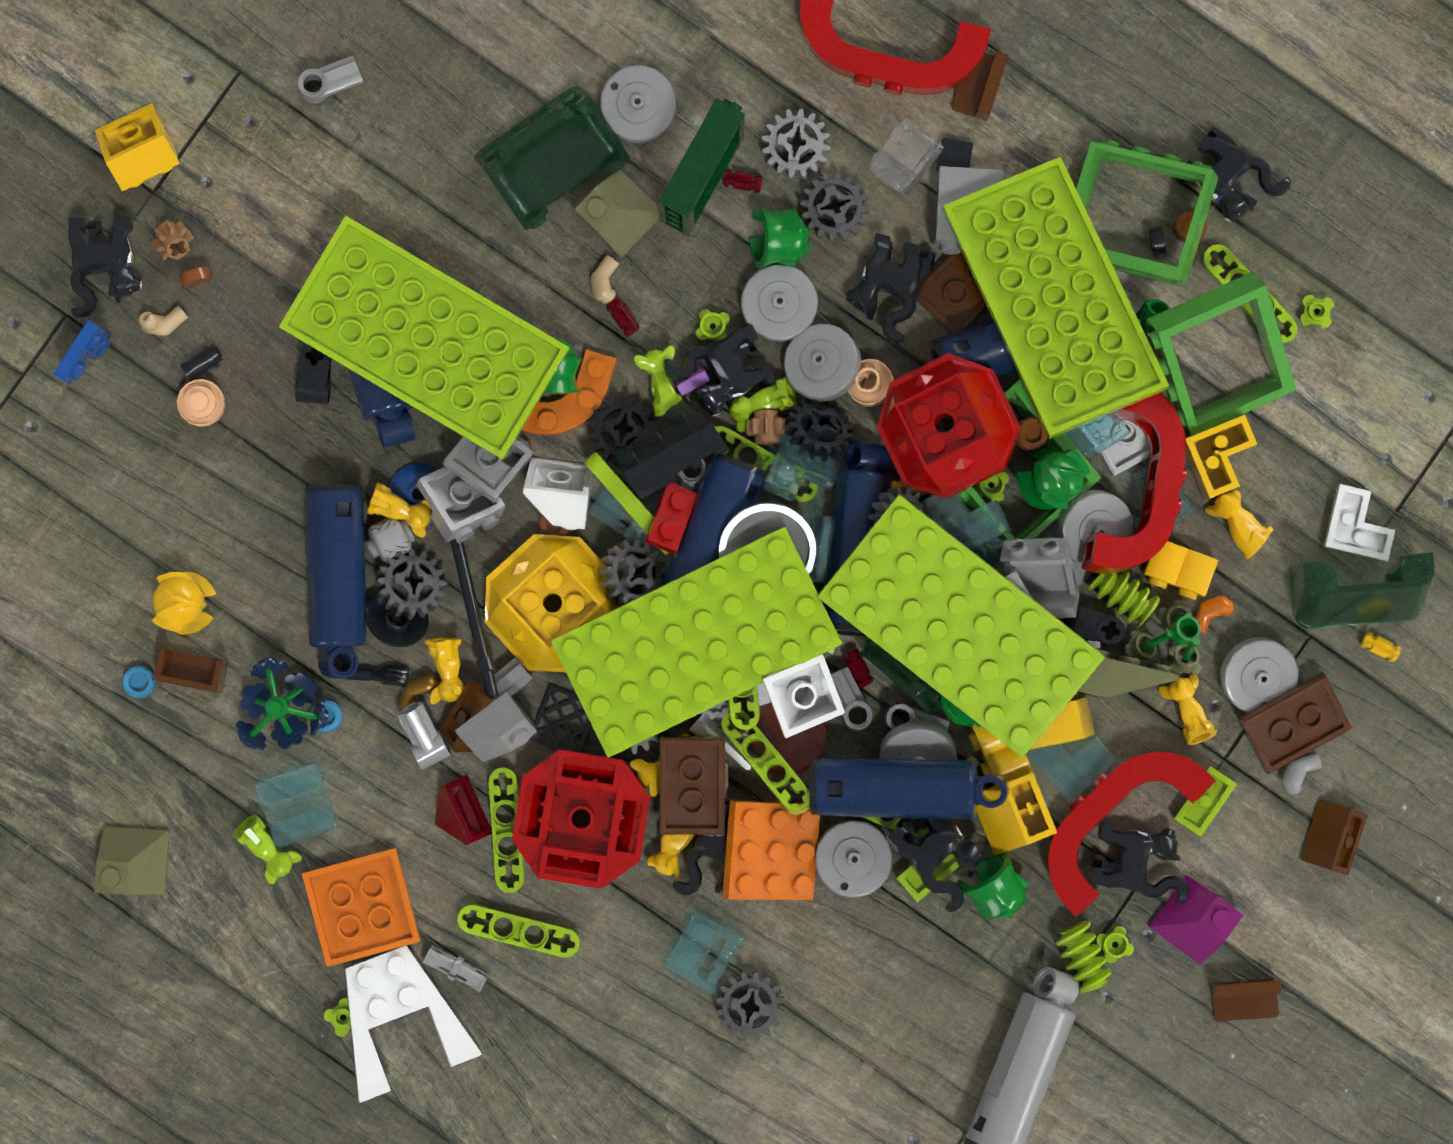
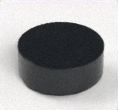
(1157, 242)

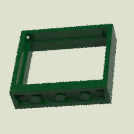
(702, 166)

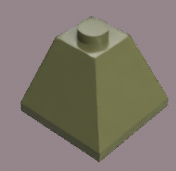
(618, 212)
(132, 861)

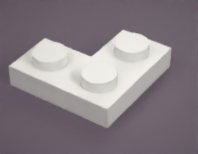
(1347, 526)

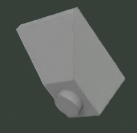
(497, 729)

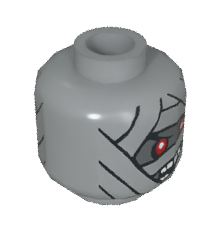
(389, 539)

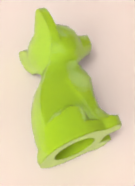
(661, 385)
(778, 396)
(253, 835)

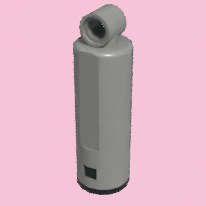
(1025, 1061)

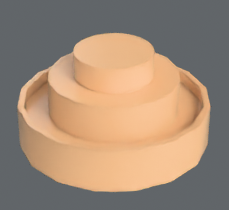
(871, 383)
(201, 403)

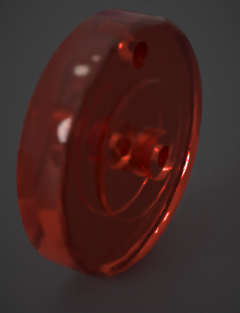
(797, 749)

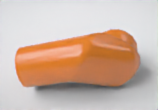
(1213, 608)

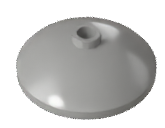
(762, 520)

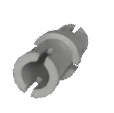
(455, 968)

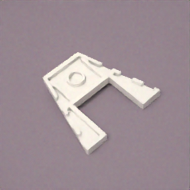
(388, 990)

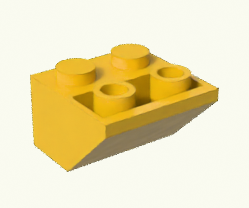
(1019, 819)

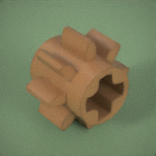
(172, 240)
(766, 427)

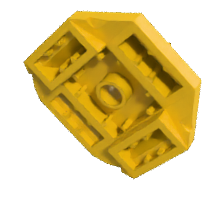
(526, 579)

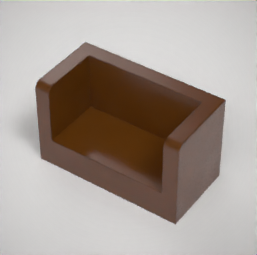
(190, 670)

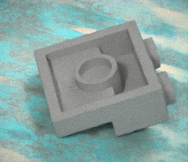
(485, 470)
(457, 505)

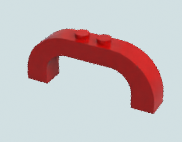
(885, 70)
(1161, 493)
(1108, 794)

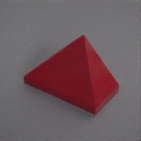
(460, 812)

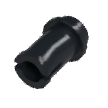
(202, 362)

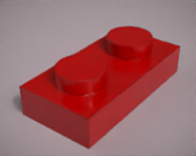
(671, 518)

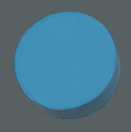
(139, 682)
(335, 716)

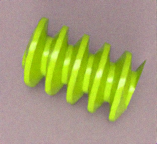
(1125, 595)
(1084, 956)

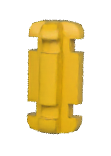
(1380, 646)

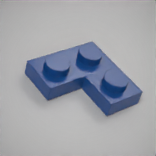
(89, 344)

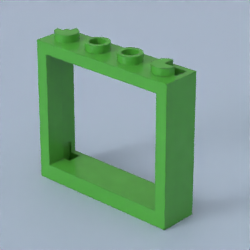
(1166, 165)
(1200, 309)
(1020, 399)

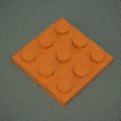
(769, 852)
(361, 907)

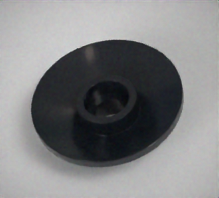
(379, 623)

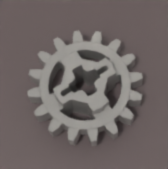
(782, 142)

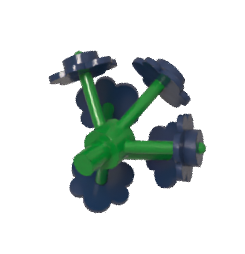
(265, 701)

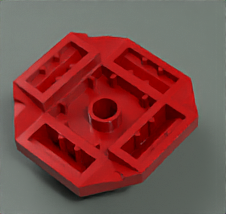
(974, 447)
(572, 853)

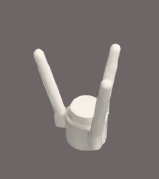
(706, 727)

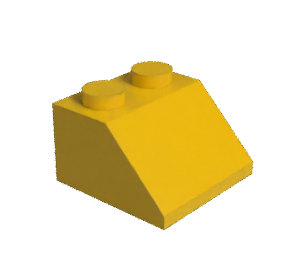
(137, 147)

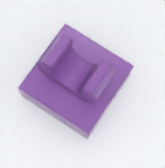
(697, 379)

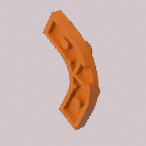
(576, 407)

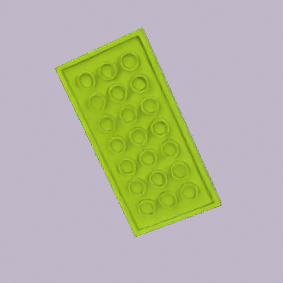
(1055, 297)
(424, 337)
(961, 626)
(696, 642)

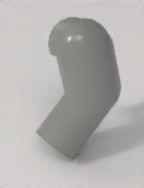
(1297, 770)

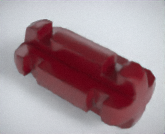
(743, 181)
(622, 317)
(858, 668)

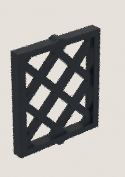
(555, 744)

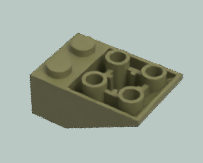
(1124, 676)

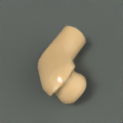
(600, 280)
(162, 325)

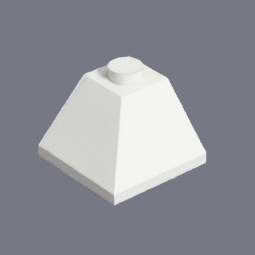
(560, 491)
(803, 696)

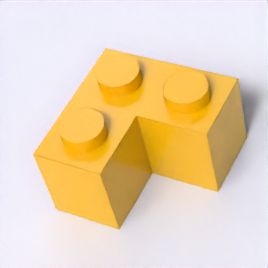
(1209, 455)
(1070, 725)

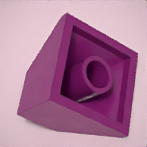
(1198, 924)

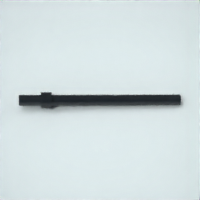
(484, 664)

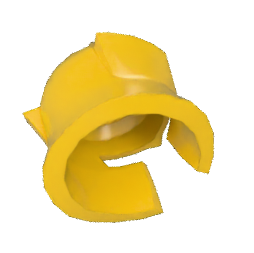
(180, 602)

